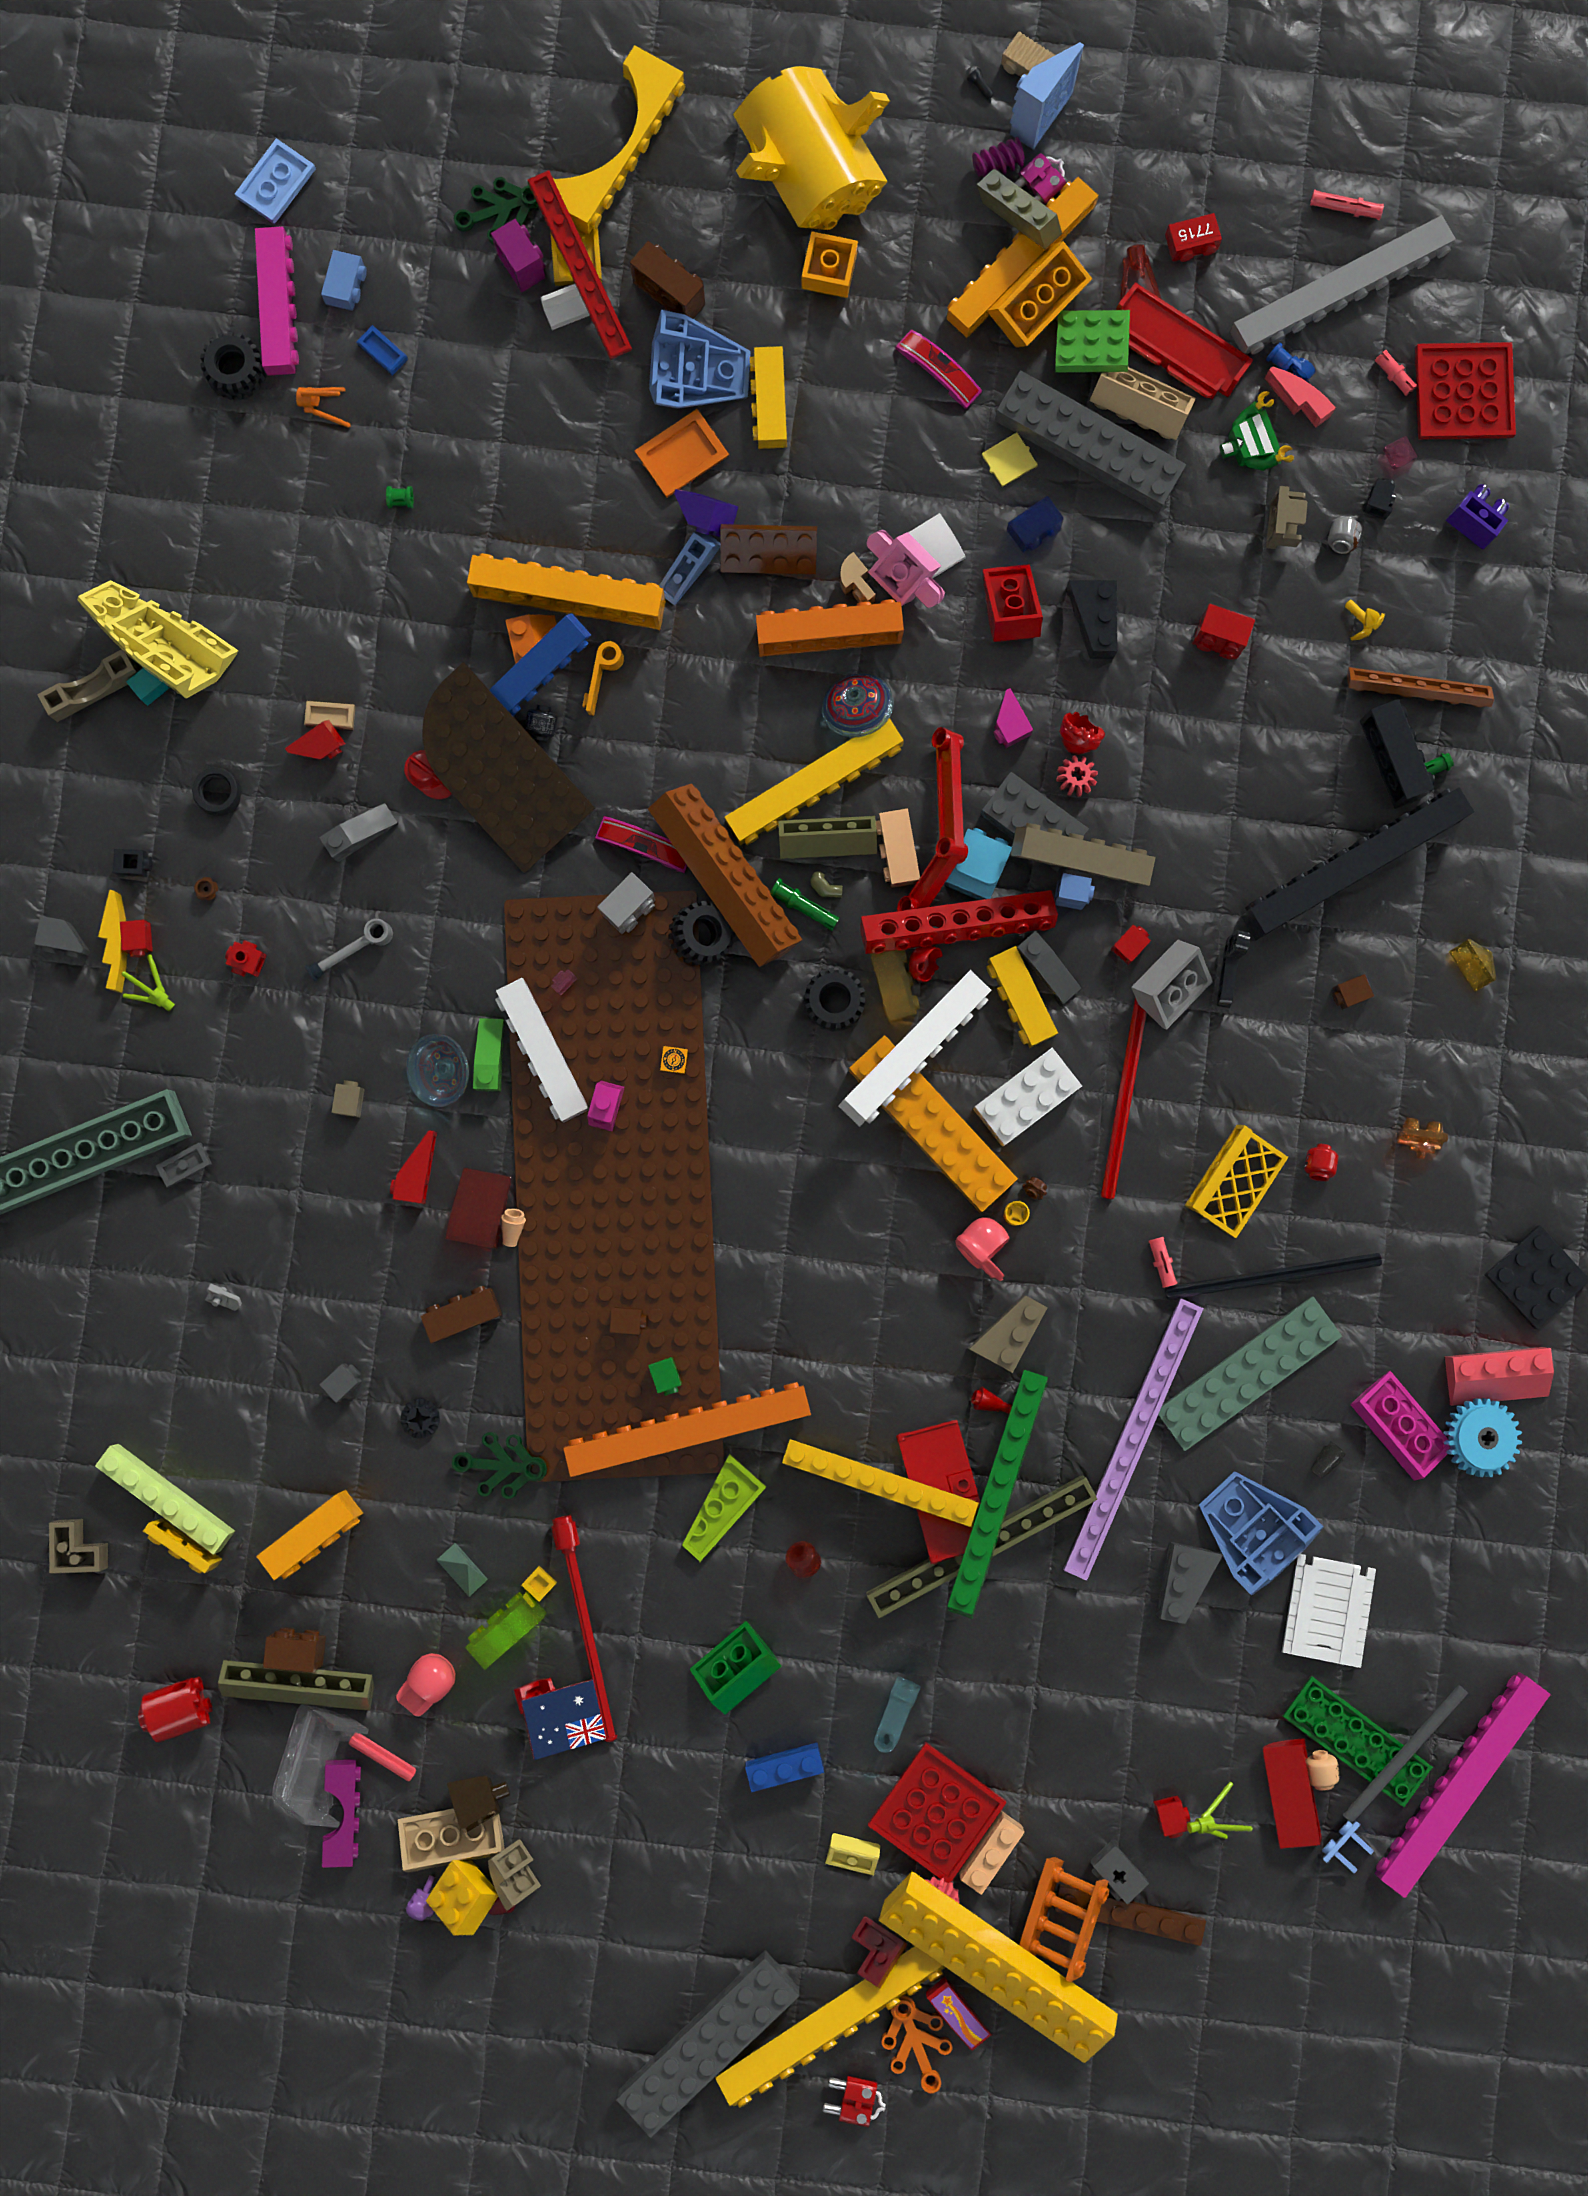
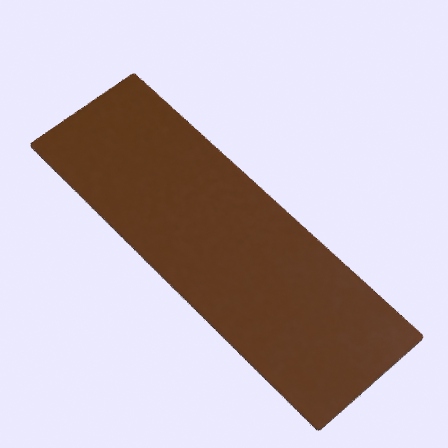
(617, 1210)

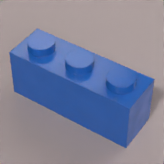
(784, 1767)

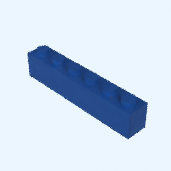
(540, 663)

